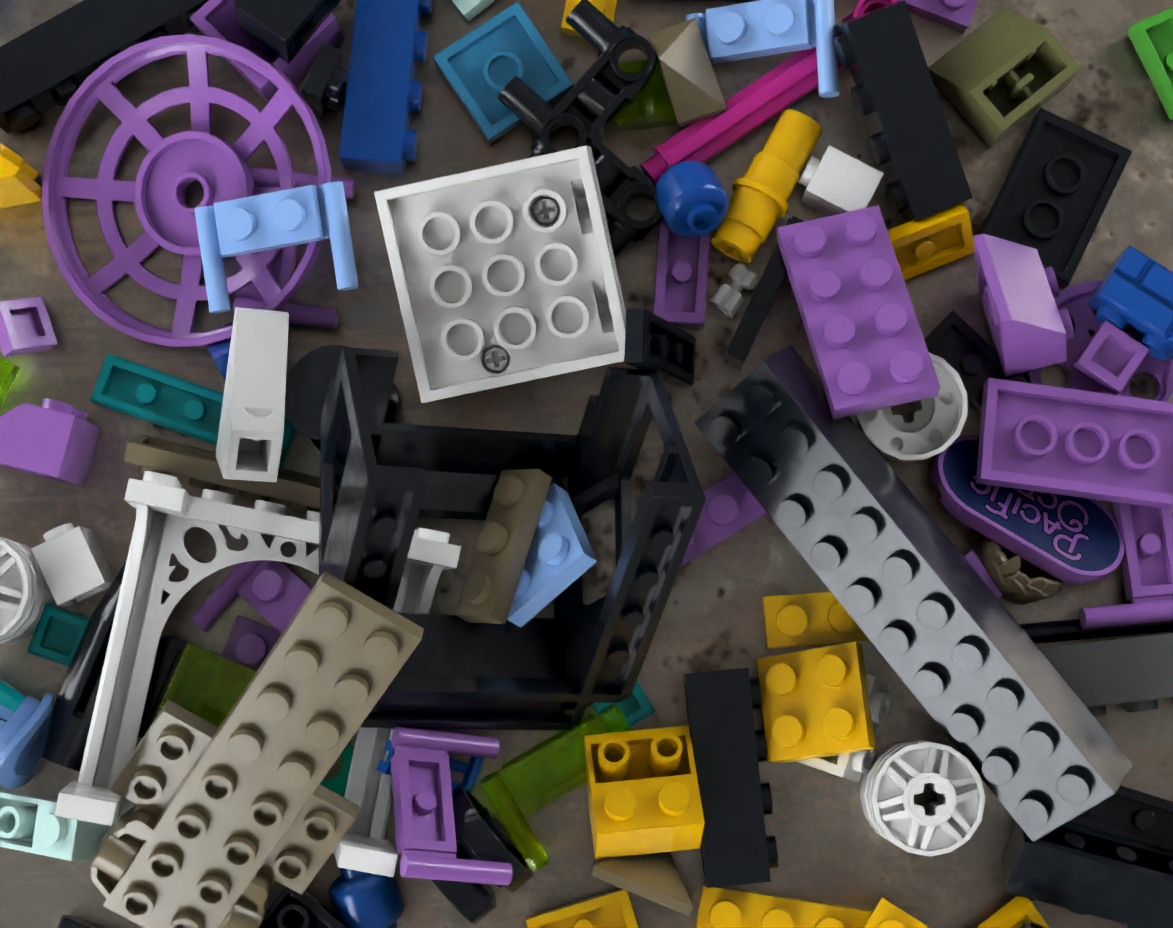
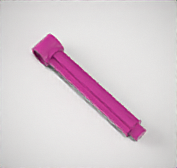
(746, 109)

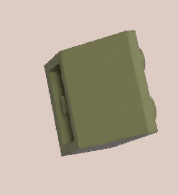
(1003, 73)

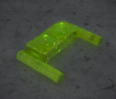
(544, 776)

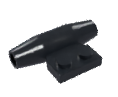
(79, 688)

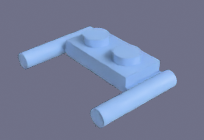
(772, 29)
(272, 223)

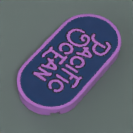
(1057, 533)

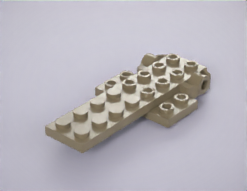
(245, 800)

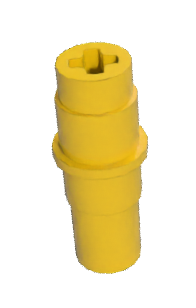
(766, 186)

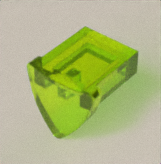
(651, 107)

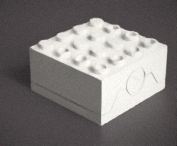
(504, 273)

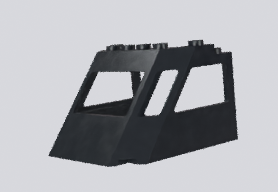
(501, 672)

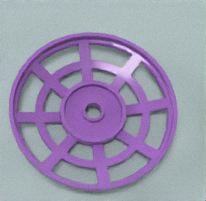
(163, 182)

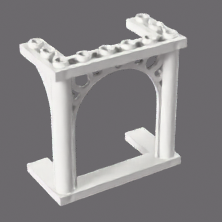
(159, 531)

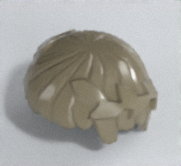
(1016, 577)

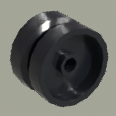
(483, 839)

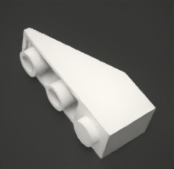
(254, 396)

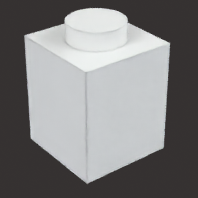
(838, 183)
(72, 564)

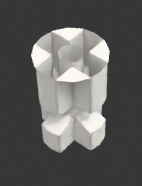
(729, 297)

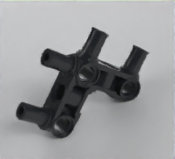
(589, 110)

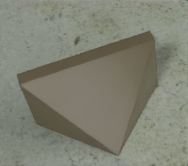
(687, 72)
(648, 876)

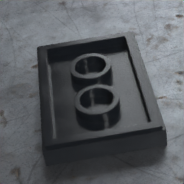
(1056, 191)

